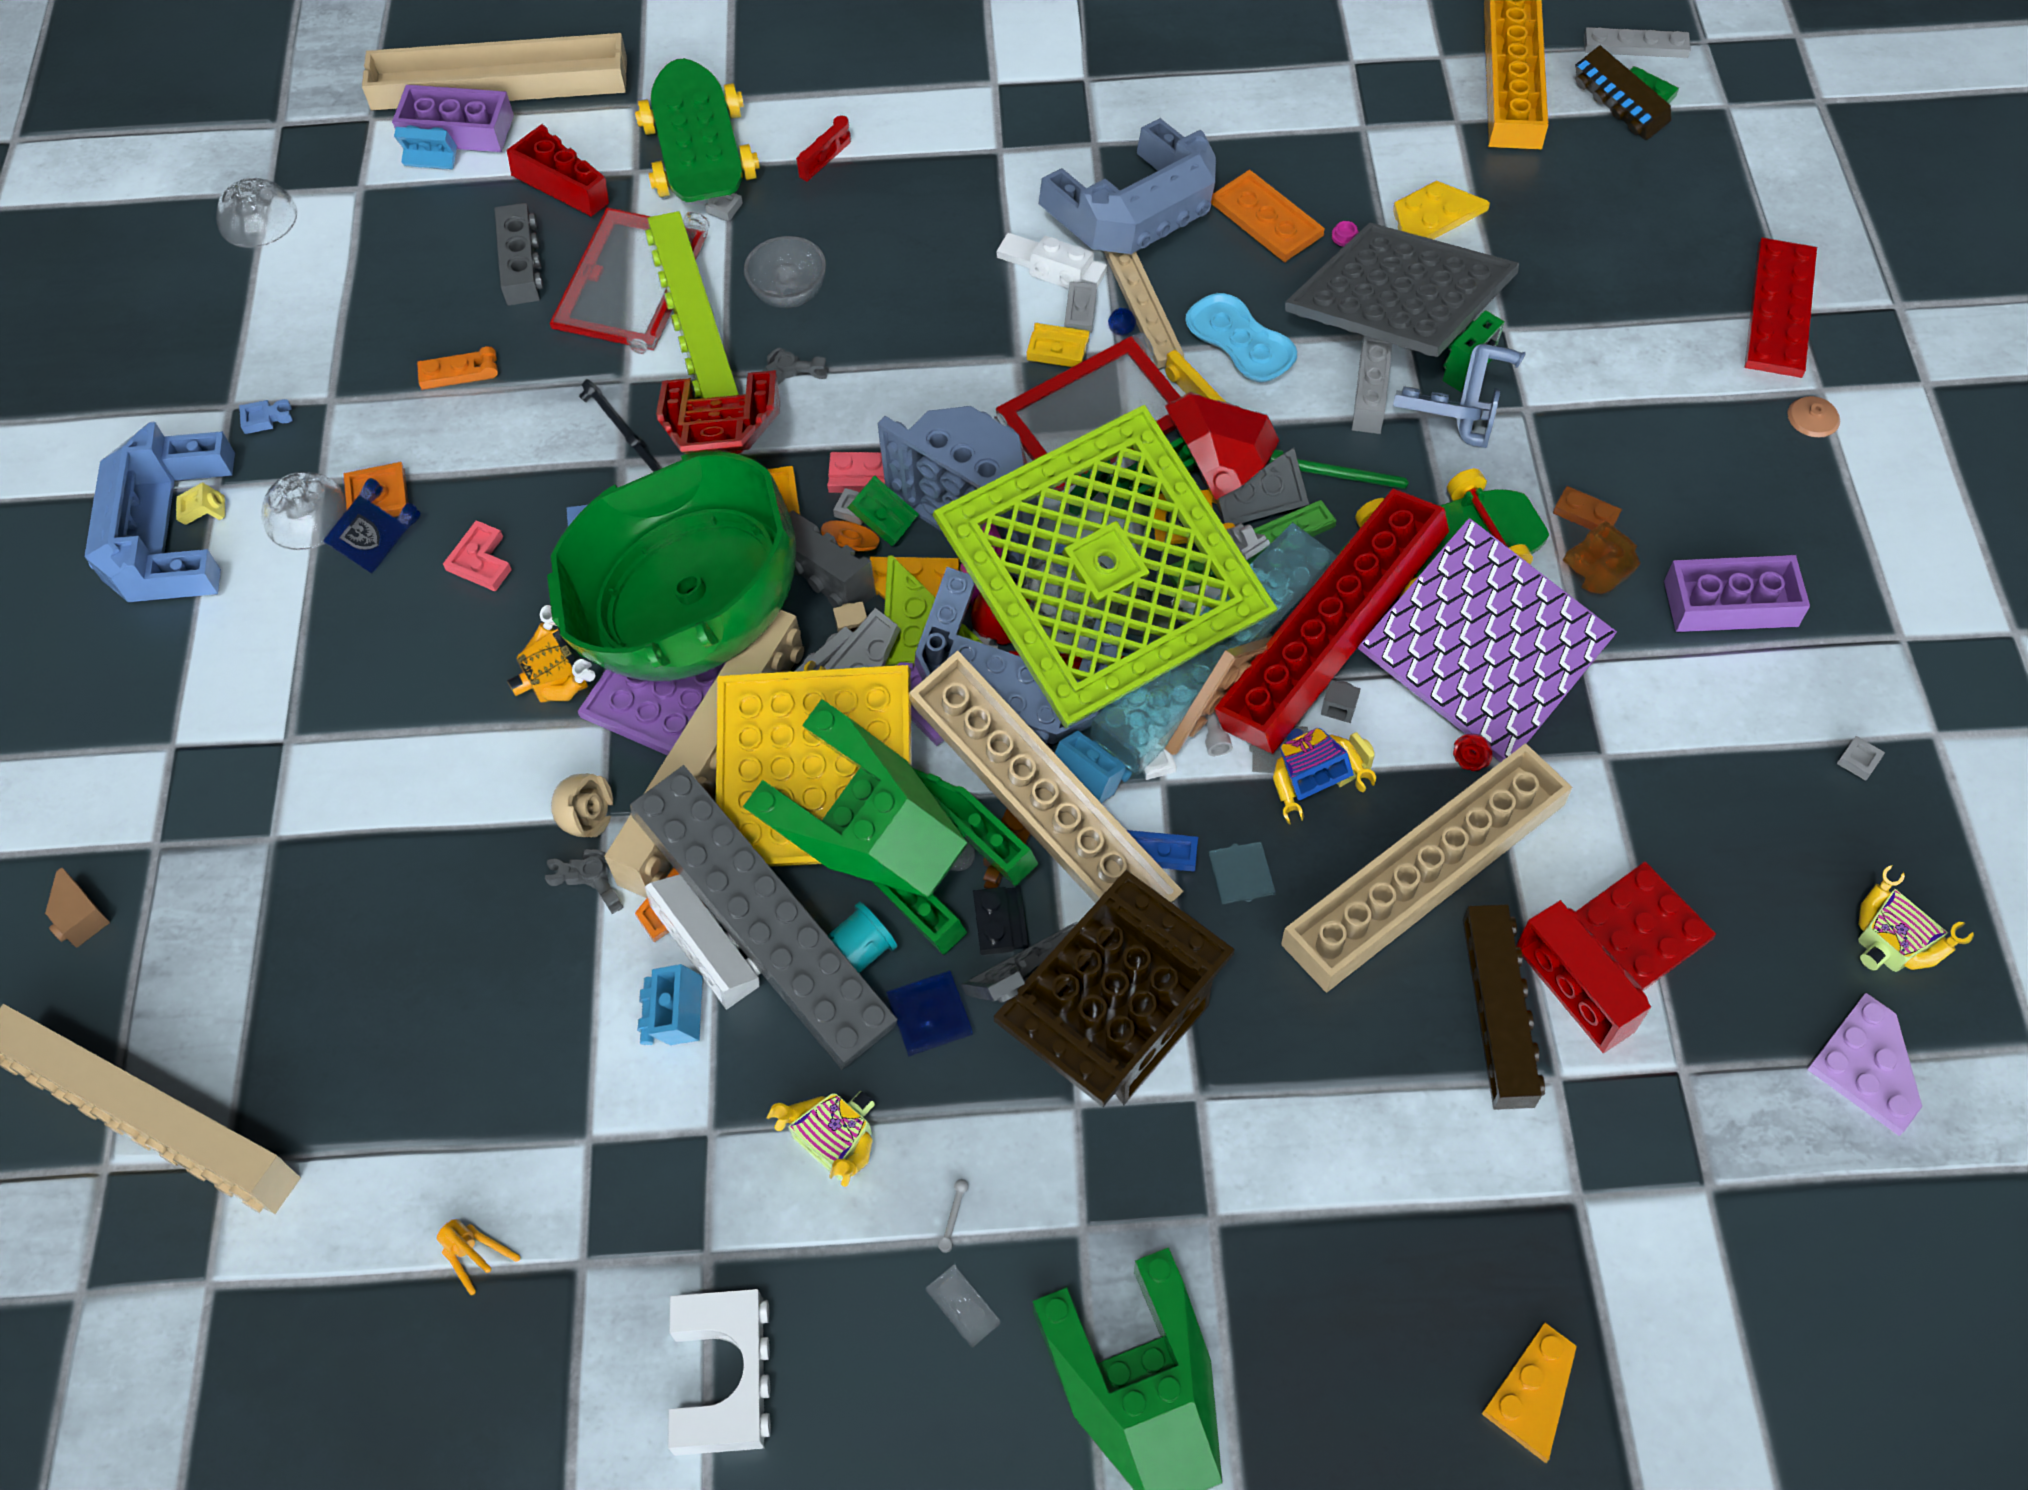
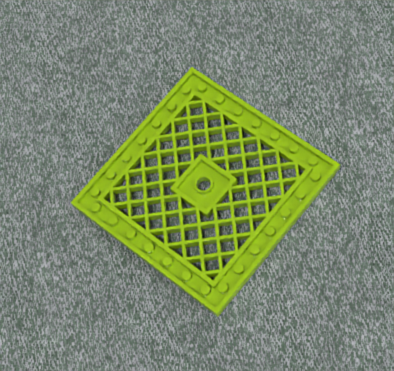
(1136, 430)

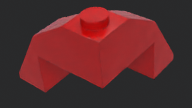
(1223, 440)

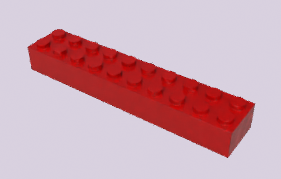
(1332, 620)

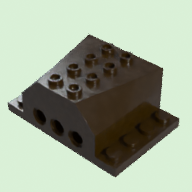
(1117, 991)

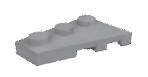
(868, 644)

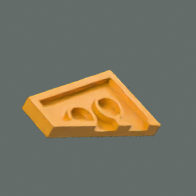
(1534, 1392)

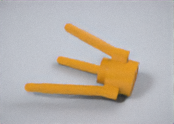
(459, 1241)

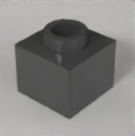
(1340, 701)

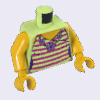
(1900, 932)
(830, 1131)

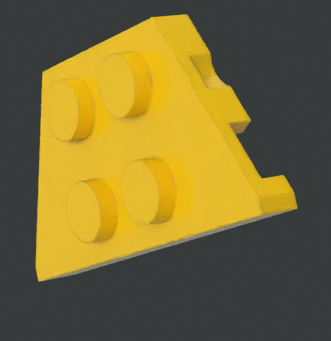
(1437, 210)

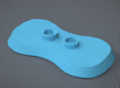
(1253, 348)

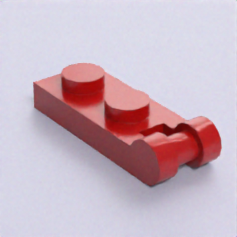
(824, 148)

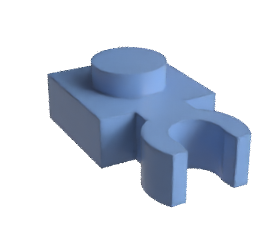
(261, 415)

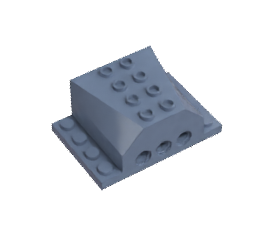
(949, 457)

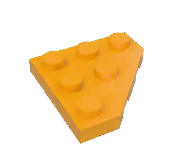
(926, 570)

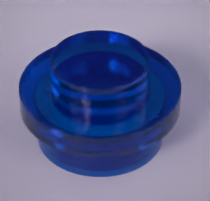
(1122, 321)

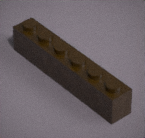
(1502, 1007)

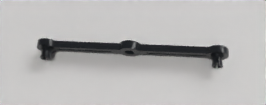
(633, 439)

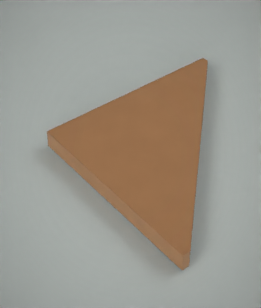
(1224, 675)

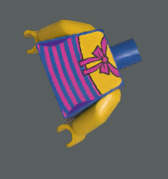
(1313, 763)

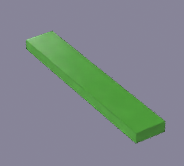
(1311, 518)

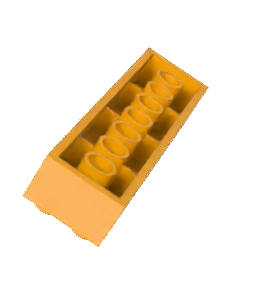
(1515, 74)

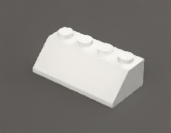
(703, 940)

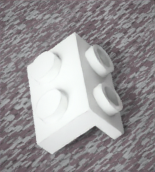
(1059, 262)

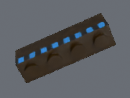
(1622, 93)

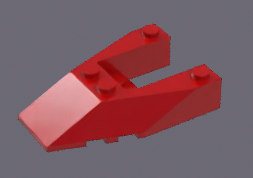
(718, 422)

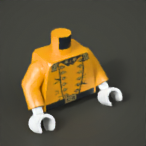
(550, 665)

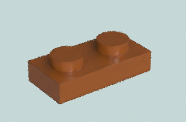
(1585, 509)

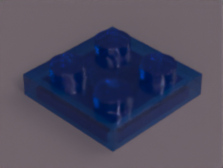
(929, 1013)

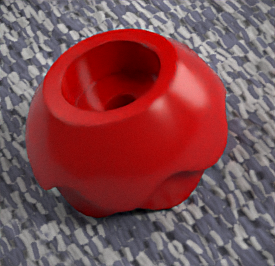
(1468, 759)

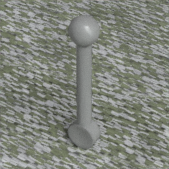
(945, 1243)

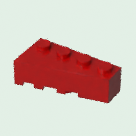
(557, 171)

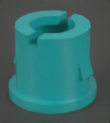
(862, 938)

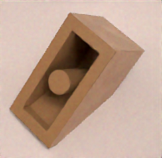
(72, 911)

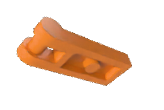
(458, 369)

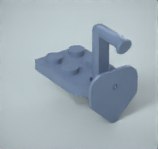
(1470, 406)

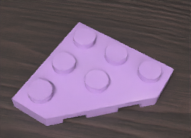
(1871, 1065)

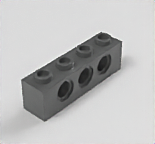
(517, 254)

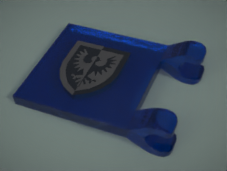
(366, 531)

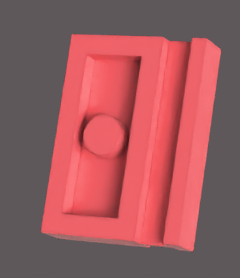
(853, 470)

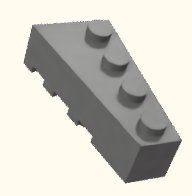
(830, 567)

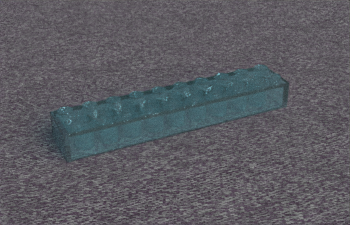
(1145, 720)

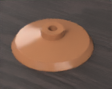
(1814, 416)

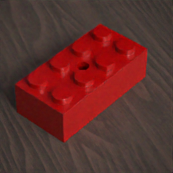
(1583, 976)

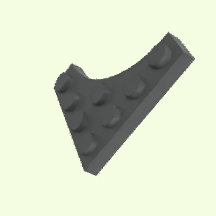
(1003, 979)

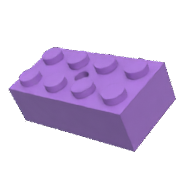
(470, 116)
(1736, 593)

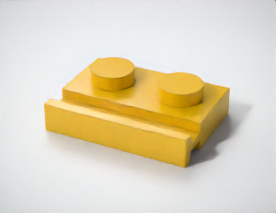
(1057, 345)

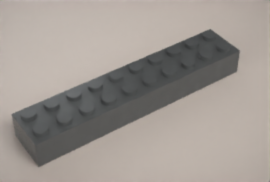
(763, 917)

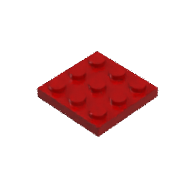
(1644, 926)

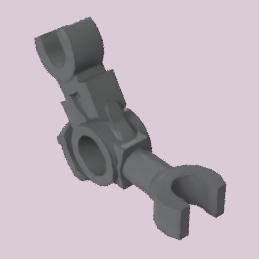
(789, 365)
(589, 871)

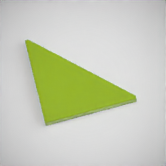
(909, 607)

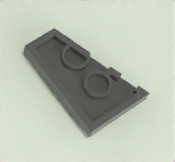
(1269, 492)

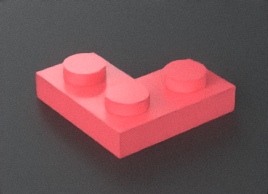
(474, 560)

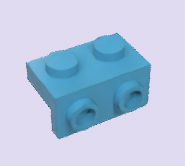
(426, 147)

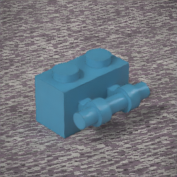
(1092, 765)
(671, 1006)

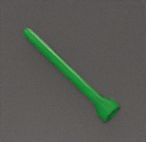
(1347, 473)

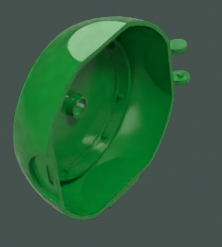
(644, 544)

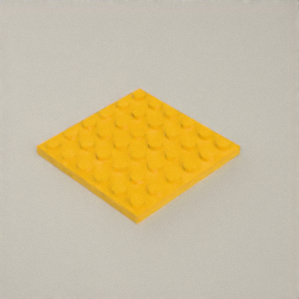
(765, 740)

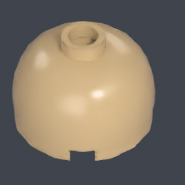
(581, 805)

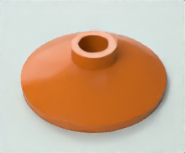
(851, 534)

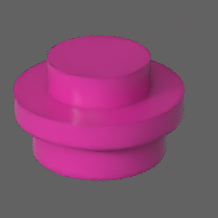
(1344, 232)

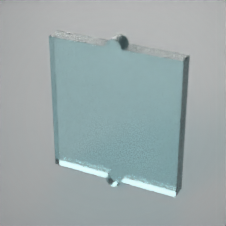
(1241, 873)

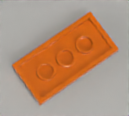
(1267, 215)

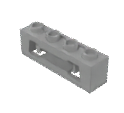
(1372, 385)

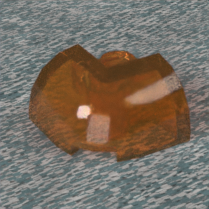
(1603, 558)

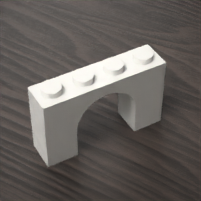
(740, 1418)

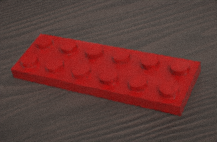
(1781, 308)

